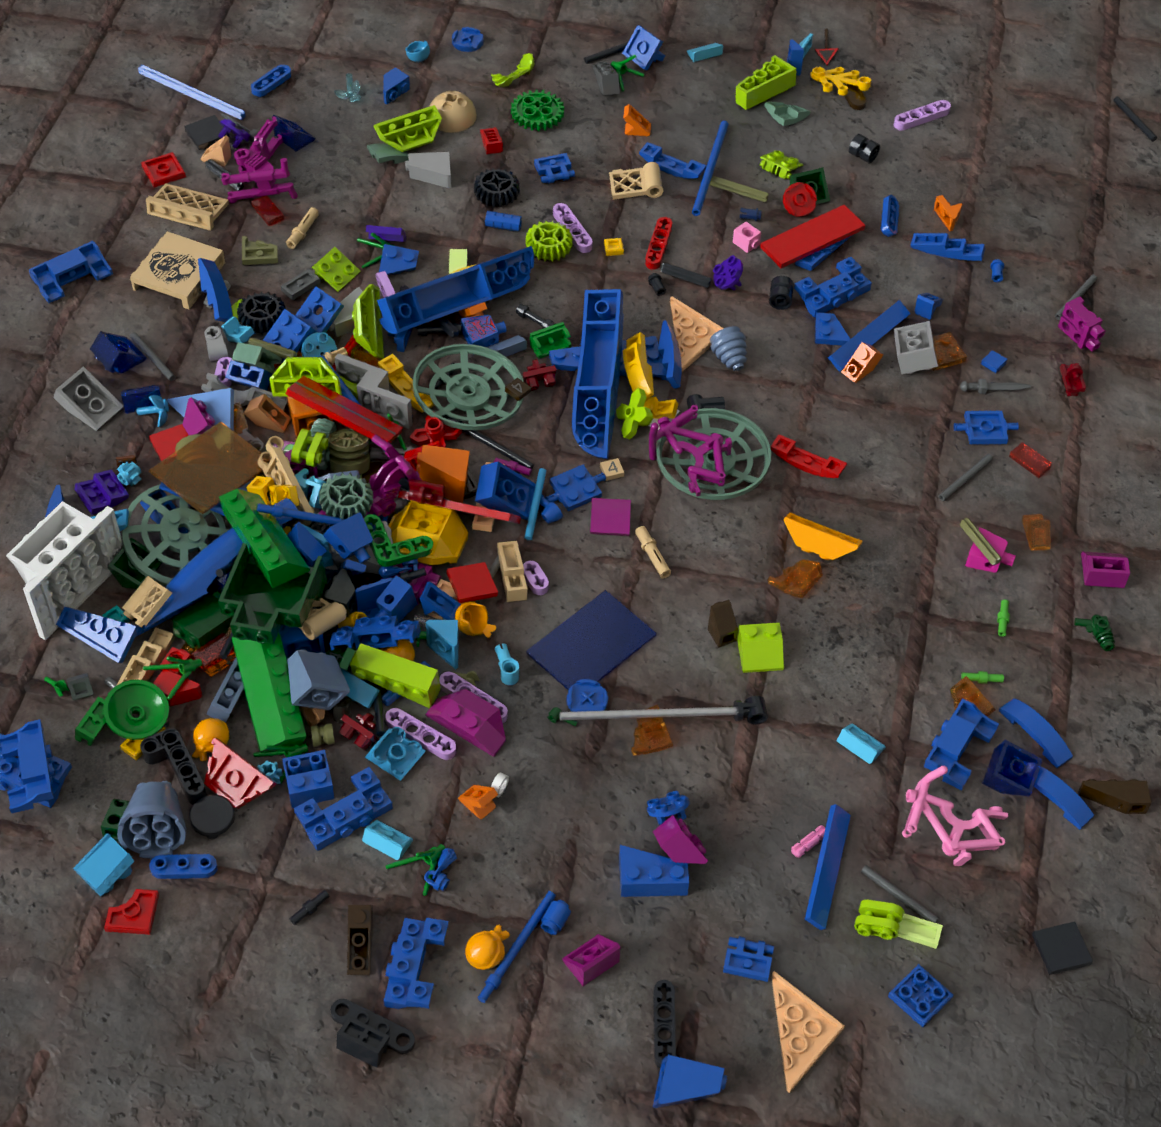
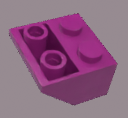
(1105, 569)
(679, 842)

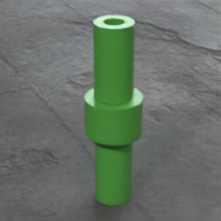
(1003, 618)
(983, 677)

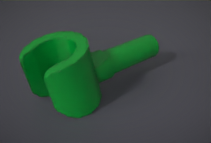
(59, 686)

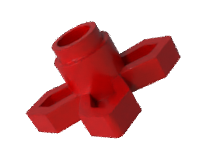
(433, 432)

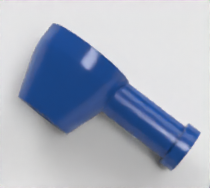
(551, 512)

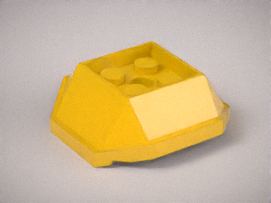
(436, 522)

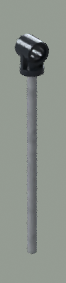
(752, 709)

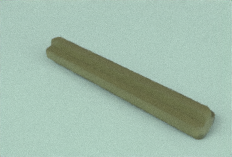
(739, 189)

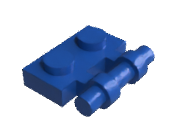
(552, 164)
(748, 964)

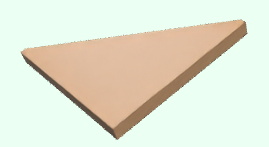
(691, 331)
(803, 1030)

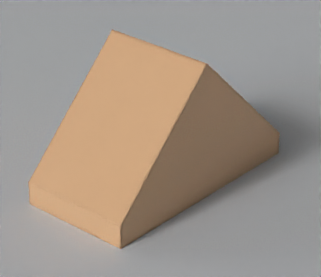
(219, 152)

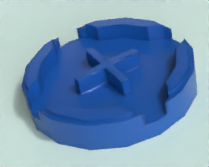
(467, 39)
(587, 696)

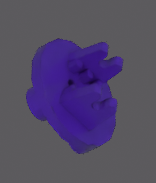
(229, 126)
(728, 273)

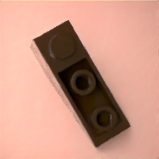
(1122, 796)
(359, 939)

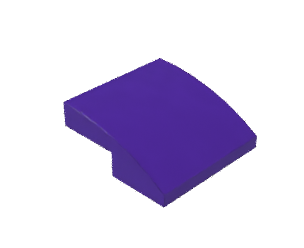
(387, 233)
(101, 491)

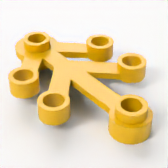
(839, 78)

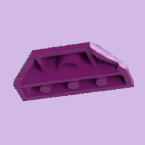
(470, 719)

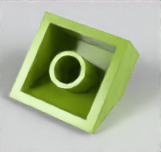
(760, 647)

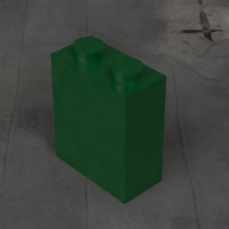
(201, 622)

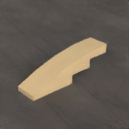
(149, 654)

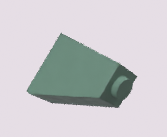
(256, 356)

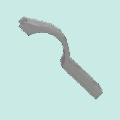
(243, 396)

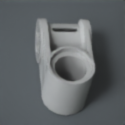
(215, 344)

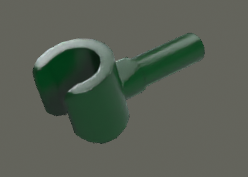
(554, 716)

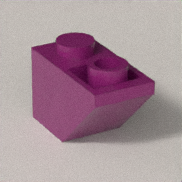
(196, 418)

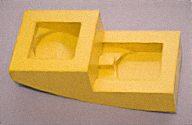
(662, 408)
(280, 492)

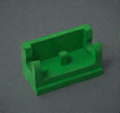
(549, 338)
(91, 723)

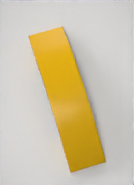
(402, 381)

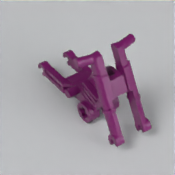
(256, 167)
(385, 482)

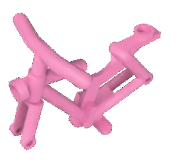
(952, 843)

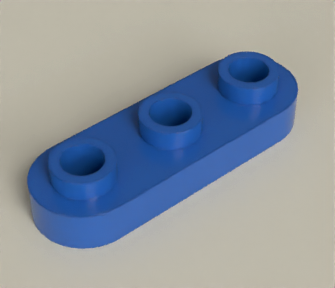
(271, 80)
(890, 216)
(192, 869)

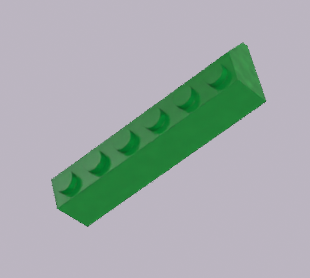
(264, 537)
(268, 693)

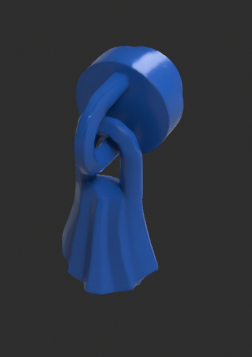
(387, 572)
(441, 883)

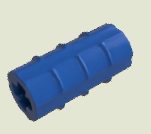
(503, 221)

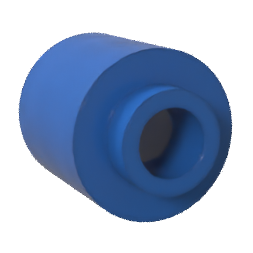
(555, 917)

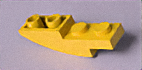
(636, 365)

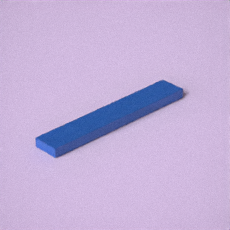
(870, 334)
(827, 867)

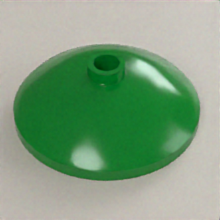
(139, 698)

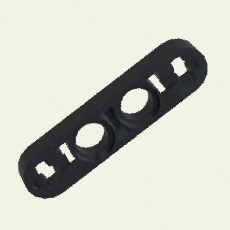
(664, 1023)

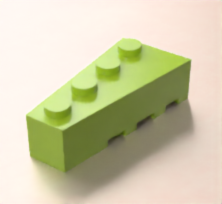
(765, 83)
(397, 674)

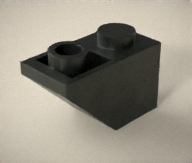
(342, 591)

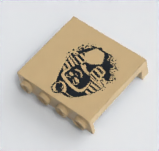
(174, 267)

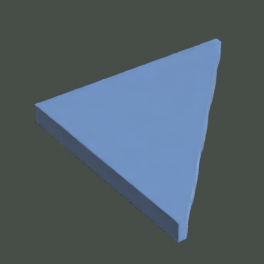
(219, 405)

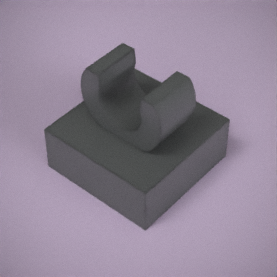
(80, 686)

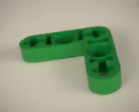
(392, 550)

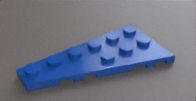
(568, 358)

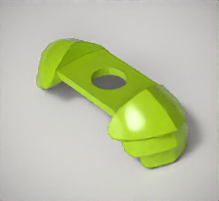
(525, 67)

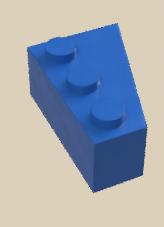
(651, 874)

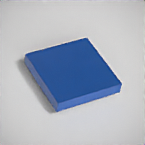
(920, 995)

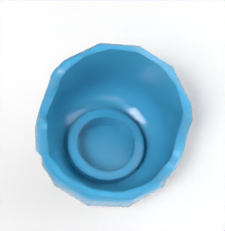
(418, 51)

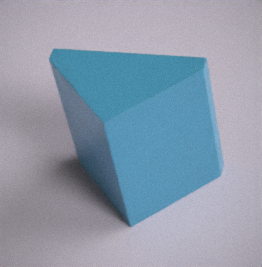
(444, 639)

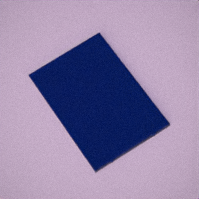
(591, 641)

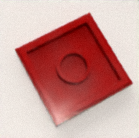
(163, 169)

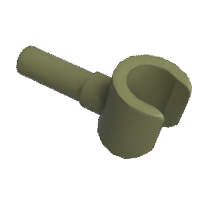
(469, 677)

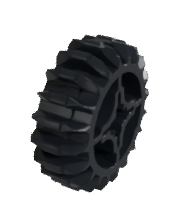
(496, 187)
(260, 311)

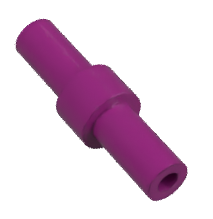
(515, 466)

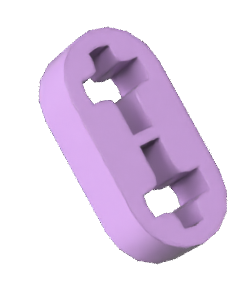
(220, 371)
(538, 576)

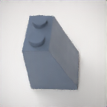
(316, 680)

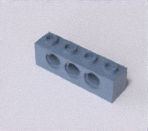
(227, 694)

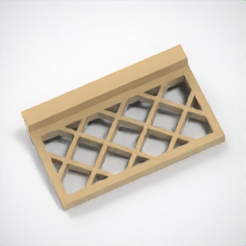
(183, 212)

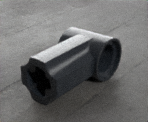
(698, 400)

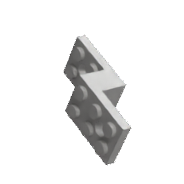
(374, 389)

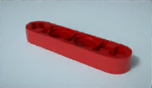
(660, 243)

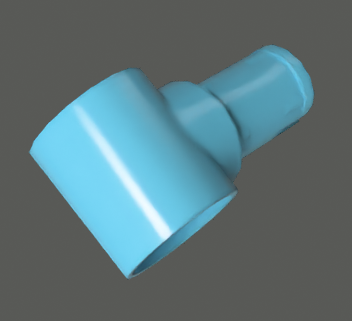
(507, 664)

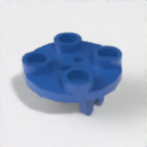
(668, 806)

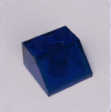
(116, 352)
(1012, 770)

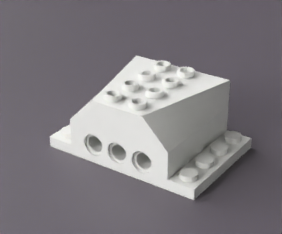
(65, 561)

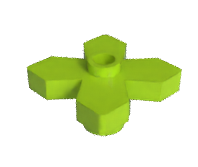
(634, 414)

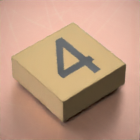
(612, 469)

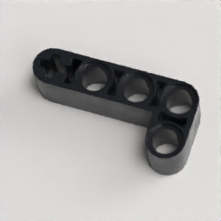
(165, 750)

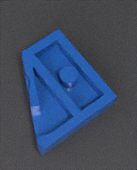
(398, 259)
(829, 330)

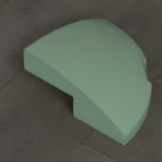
(786, 114)
(385, 152)

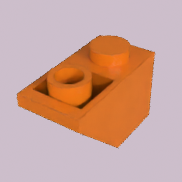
(862, 362)

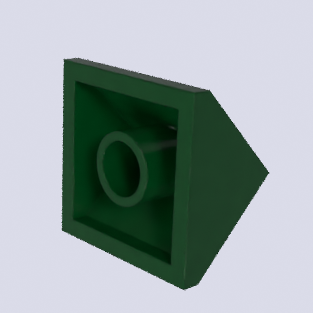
(816, 180)
(125, 571)

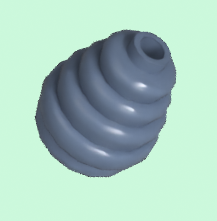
(730, 347)

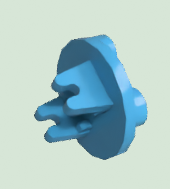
(322, 340)

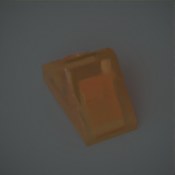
(1037, 531)

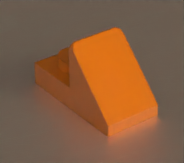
(636, 123)
(947, 213)
(472, 311)
(479, 800)

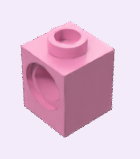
(746, 237)

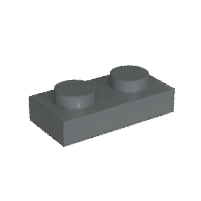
(300, 284)

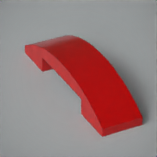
(806, 461)

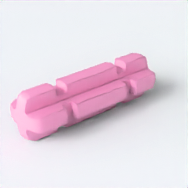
(808, 841)

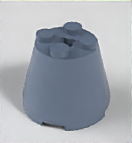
(152, 821)

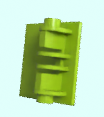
(780, 163)
(335, 269)

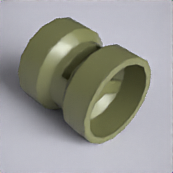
(322, 735)

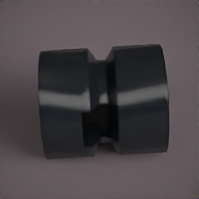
(864, 148)
(781, 292)

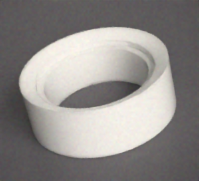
(500, 783)

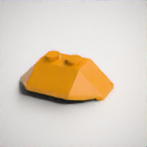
(819, 538)

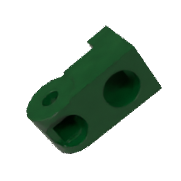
(112, 818)

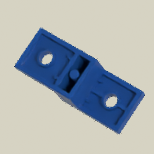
(292, 330)

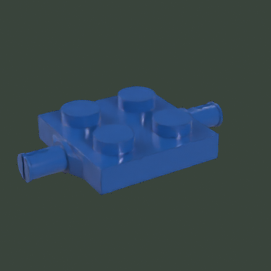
(986, 427)
(575, 487)

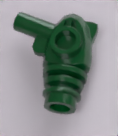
(1101, 630)

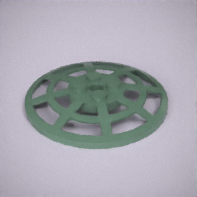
(466, 382)
(728, 461)
(168, 530)

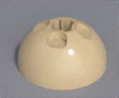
(456, 111)

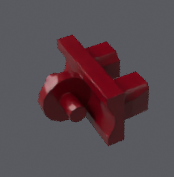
(539, 372)
(1073, 379)
(426, 492)
(350, 727)

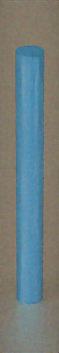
(535, 504)

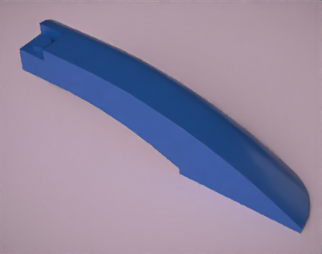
(456, 291)
(598, 371)
(198, 574)

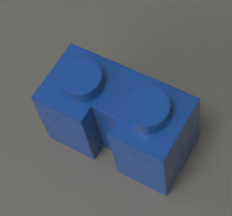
(248, 376)

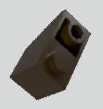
(722, 623)

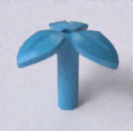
(160, 407)

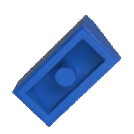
(795, 56)

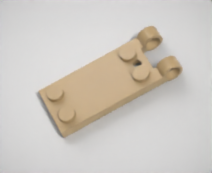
(282, 474)

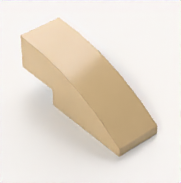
(512, 571)

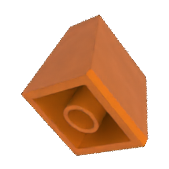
(302, 415)
(445, 467)

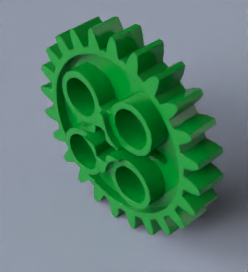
(537, 110)

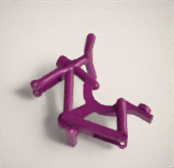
(712, 441)

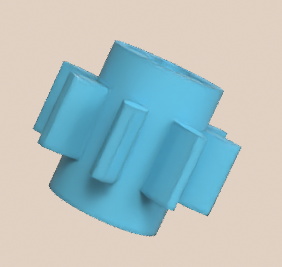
(129, 473)
(271, 770)

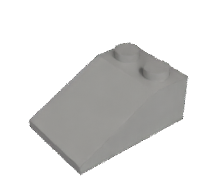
(915, 347)
(87, 399)

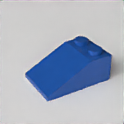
(504, 490)

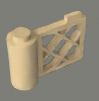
(650, 182)
(146, 601)
(323, 619)

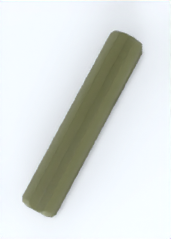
(278, 350)
(980, 541)

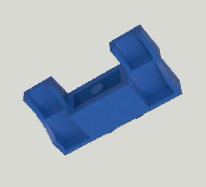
(67, 268)
(834, 291)
(376, 632)
(953, 741)
(34, 762)
(11, 775)
(347, 814)
(408, 958)

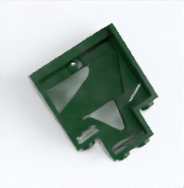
(261, 609)

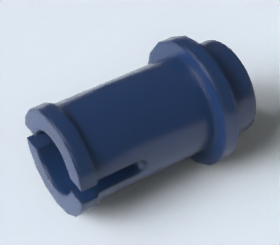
(753, 214)

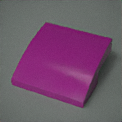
(610, 517)

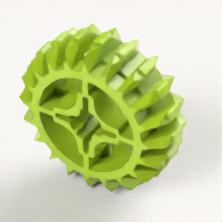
(546, 240)

